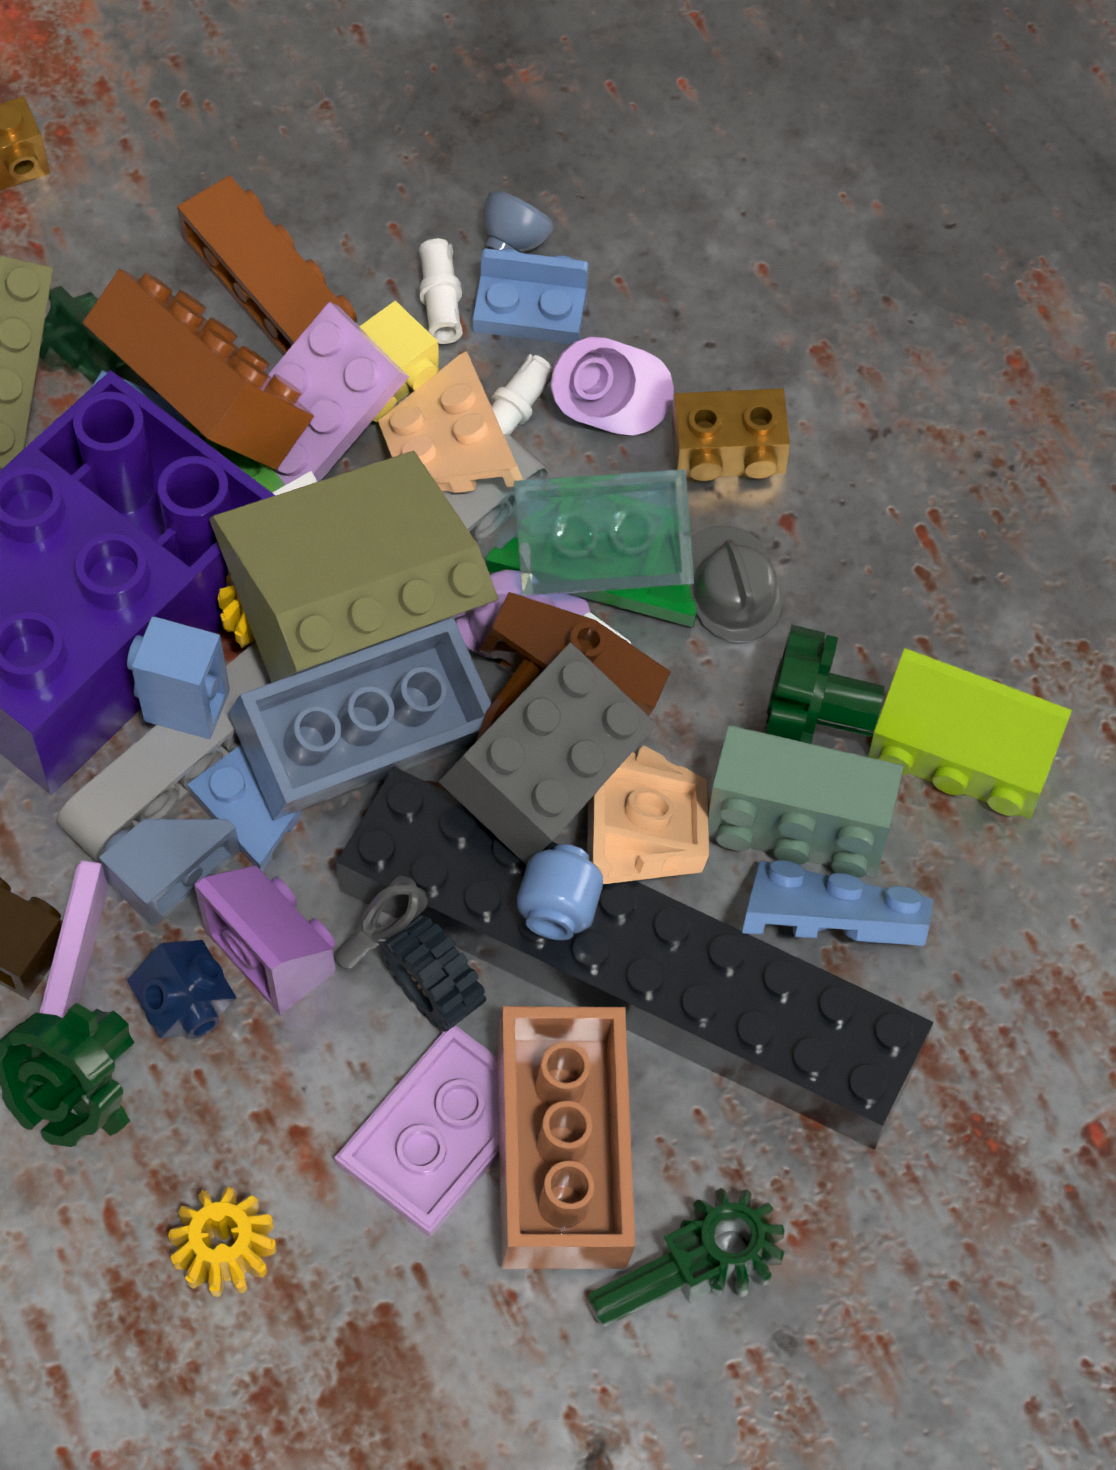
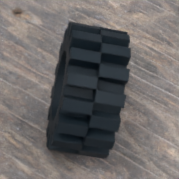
(433, 973)

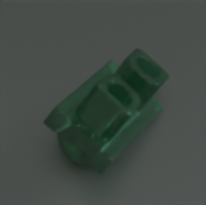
(70, 341)

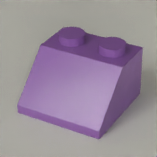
(266, 934)

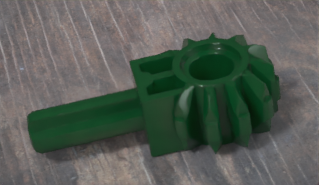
(695, 1261)

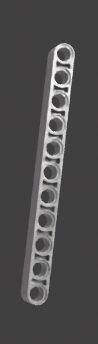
(157, 768)

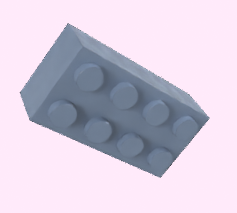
(361, 717)

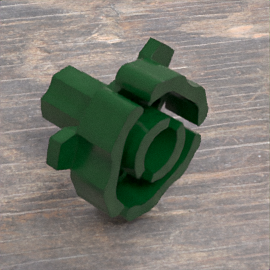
(810, 695)
(66, 1071)

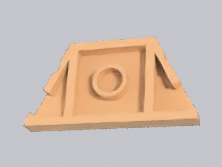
(452, 430)
(649, 821)

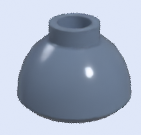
(514, 223)

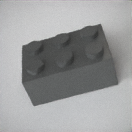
(548, 753)

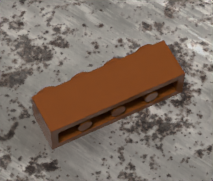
(256, 262)

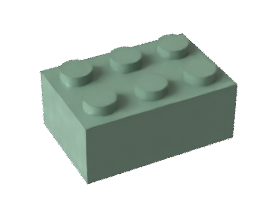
(803, 802)

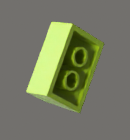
(969, 734)

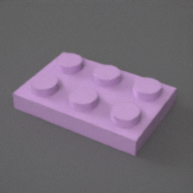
(342, 384)

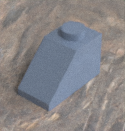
(163, 859)

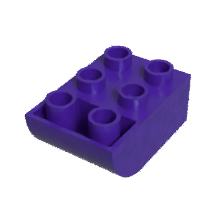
(94, 541)

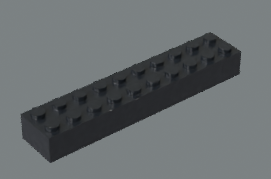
(674, 969)

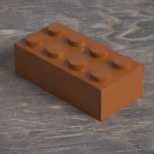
(199, 367)

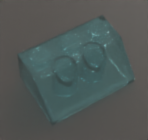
(603, 532)

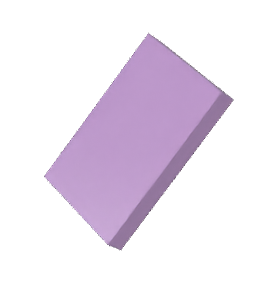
(430, 1133)

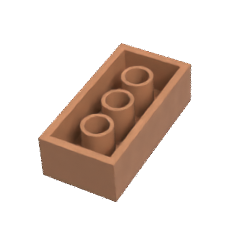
(564, 1138)

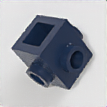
(182, 989)

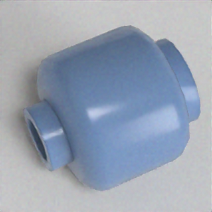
(560, 892)

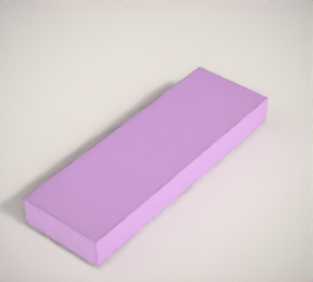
(76, 939)

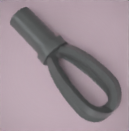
(370, 933)

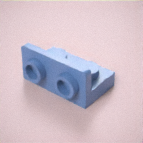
(531, 296)

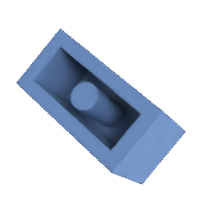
(179, 676)

